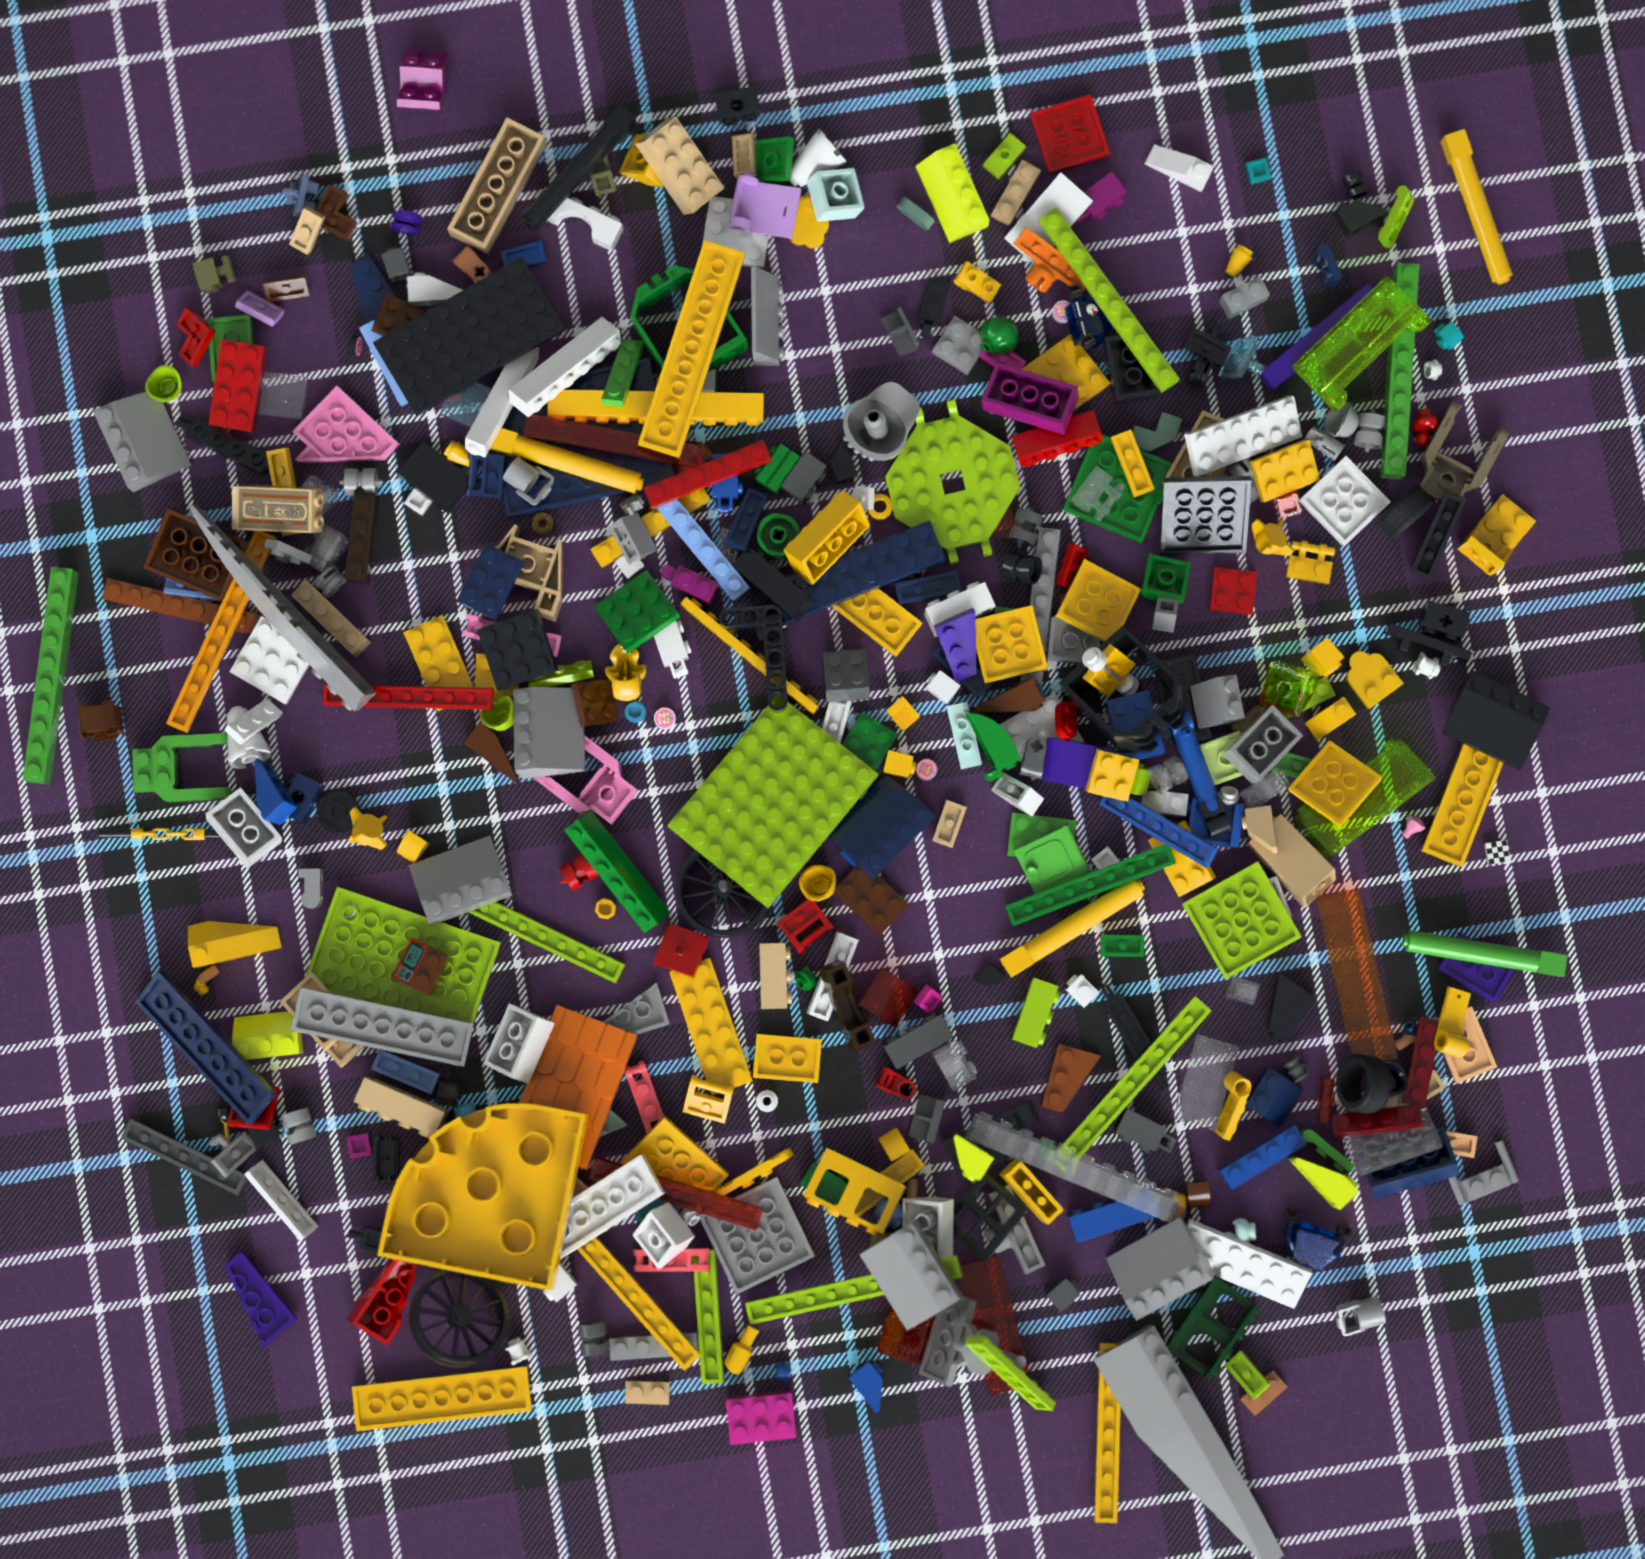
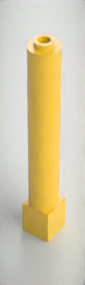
(1458, 155)
(513, 445)
(1071, 927)

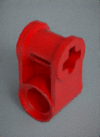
(894, 1083)

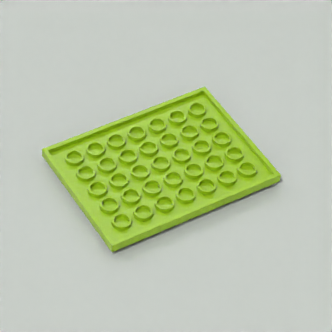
(772, 801)
(356, 952)

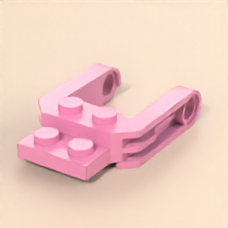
(604, 794)

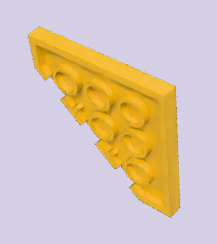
(678, 1157)

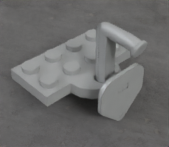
(947, 1348)

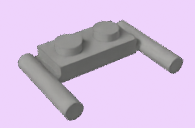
(1486, 1181)

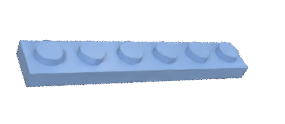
(704, 549)

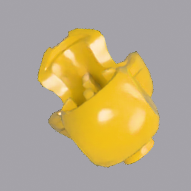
(625, 674)

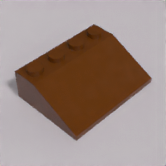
(187, 557)

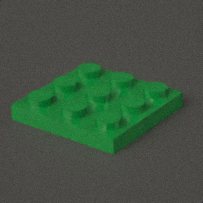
(637, 611)

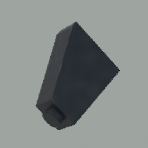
(1287, 1008)

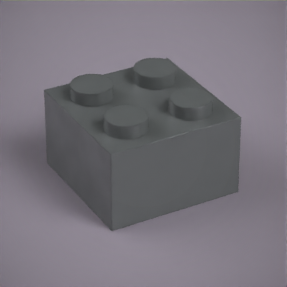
(846, 675)

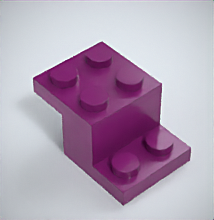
(423, 79)

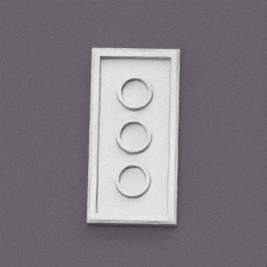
(1061, 195)

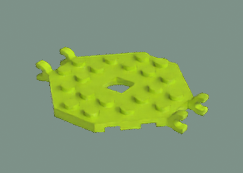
(986, 471)

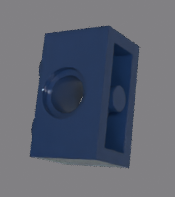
(311, 791)

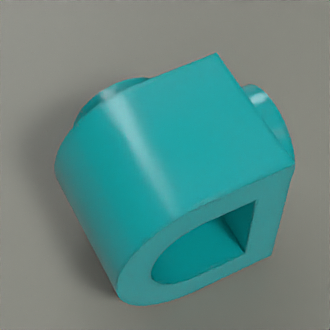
(1447, 336)

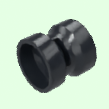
(1355, 185)

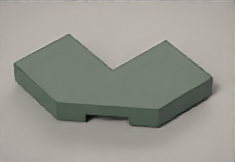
(1165, 433)

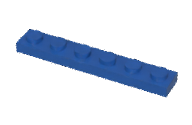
(1162, 829)

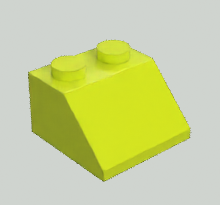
(971, 1158)

